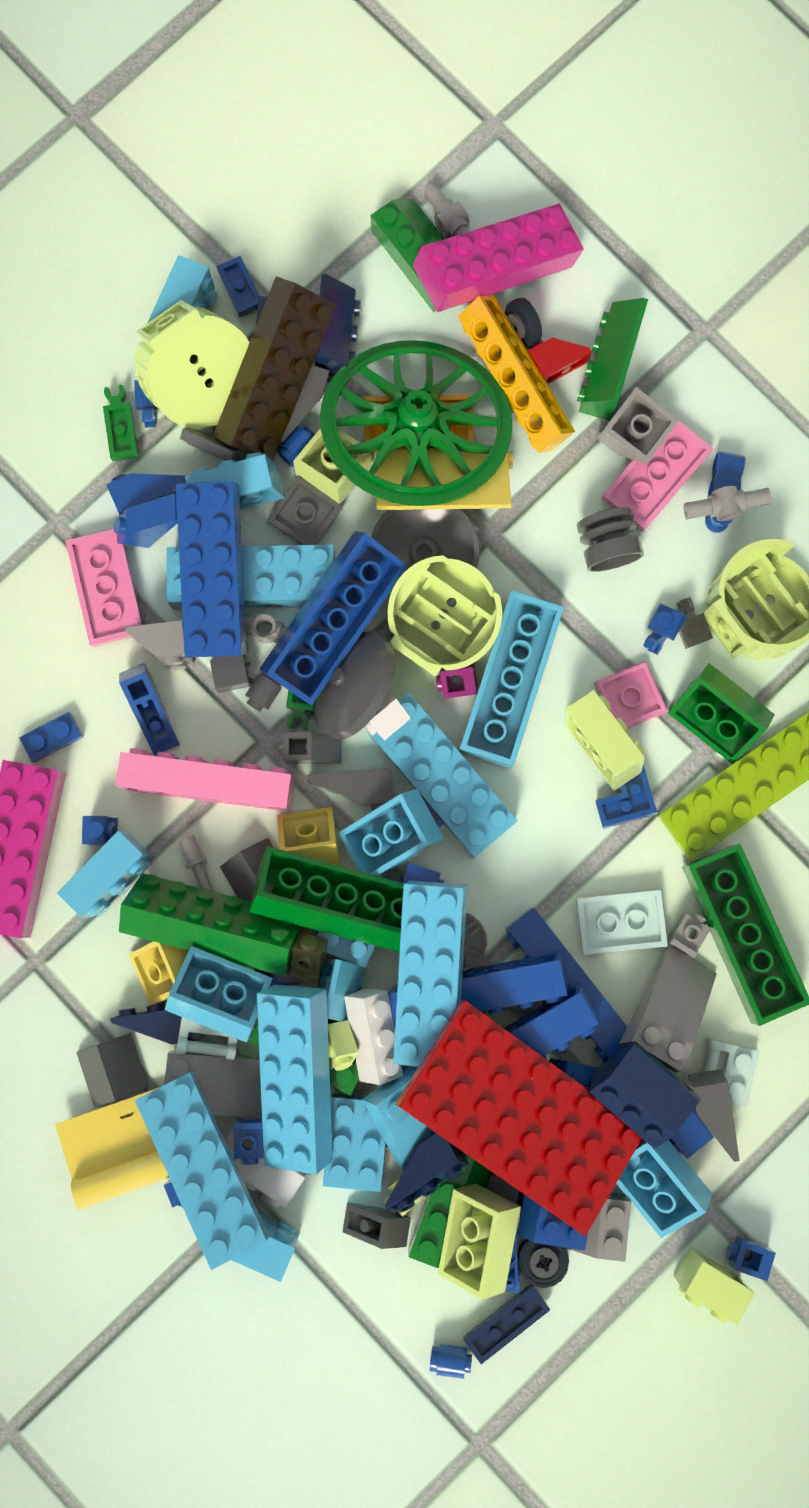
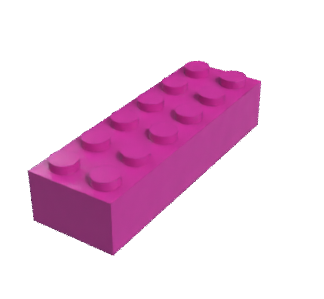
(497, 257)
(27, 823)

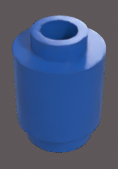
(295, 444)
(450, 1361)

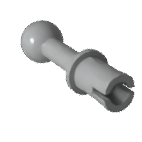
(195, 859)

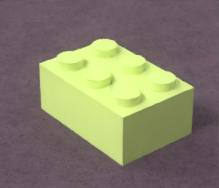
(604, 739)
(479, 1240)

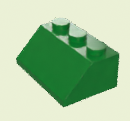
(721, 714)

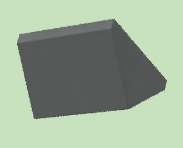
(243, 869)
(112, 1070)

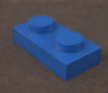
(239, 285)
(51, 737)

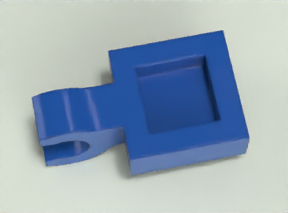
(144, 404)
(664, 624)

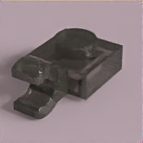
(695, 627)

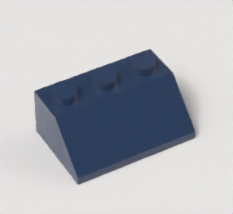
(341, 332)
(643, 1094)

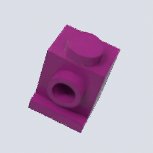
(451, 690)

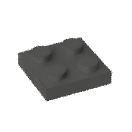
(305, 513)

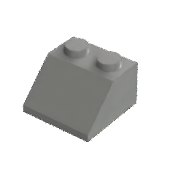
(638, 427)
(163, 642)
(609, 1232)

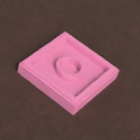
(632, 695)

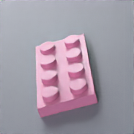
(653, 485)
(104, 587)

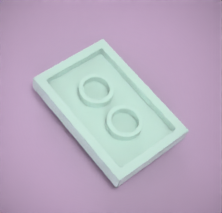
(621, 922)

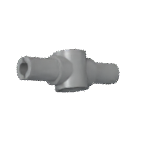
(449, 216)
(727, 503)
(255, 621)

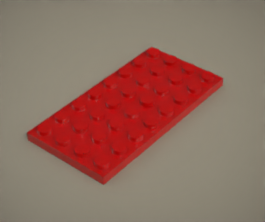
(520, 1117)

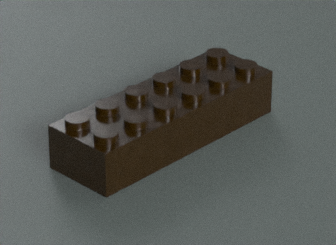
(274, 368)

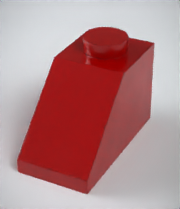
(558, 357)

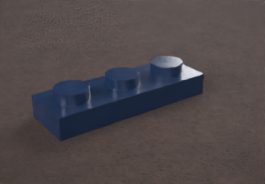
(506, 1323)

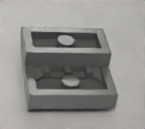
(211, 445)

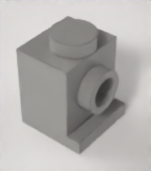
(679, 939)

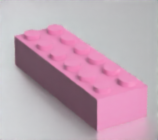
(205, 781)

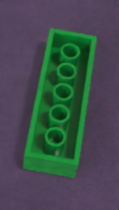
(328, 898)
(209, 921)
(746, 935)

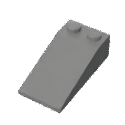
(671, 1009)
(228, 1085)

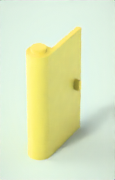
(493, 494)
(109, 1152)

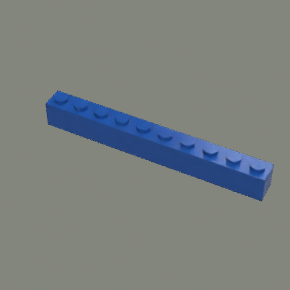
(537, 939)

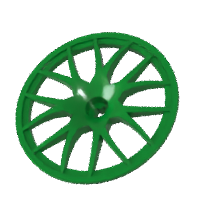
(415, 426)

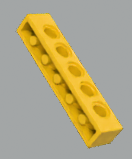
(501, 335)

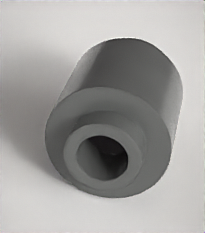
(262, 692)

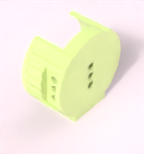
(166, 369)
(746, 581)
(463, 633)

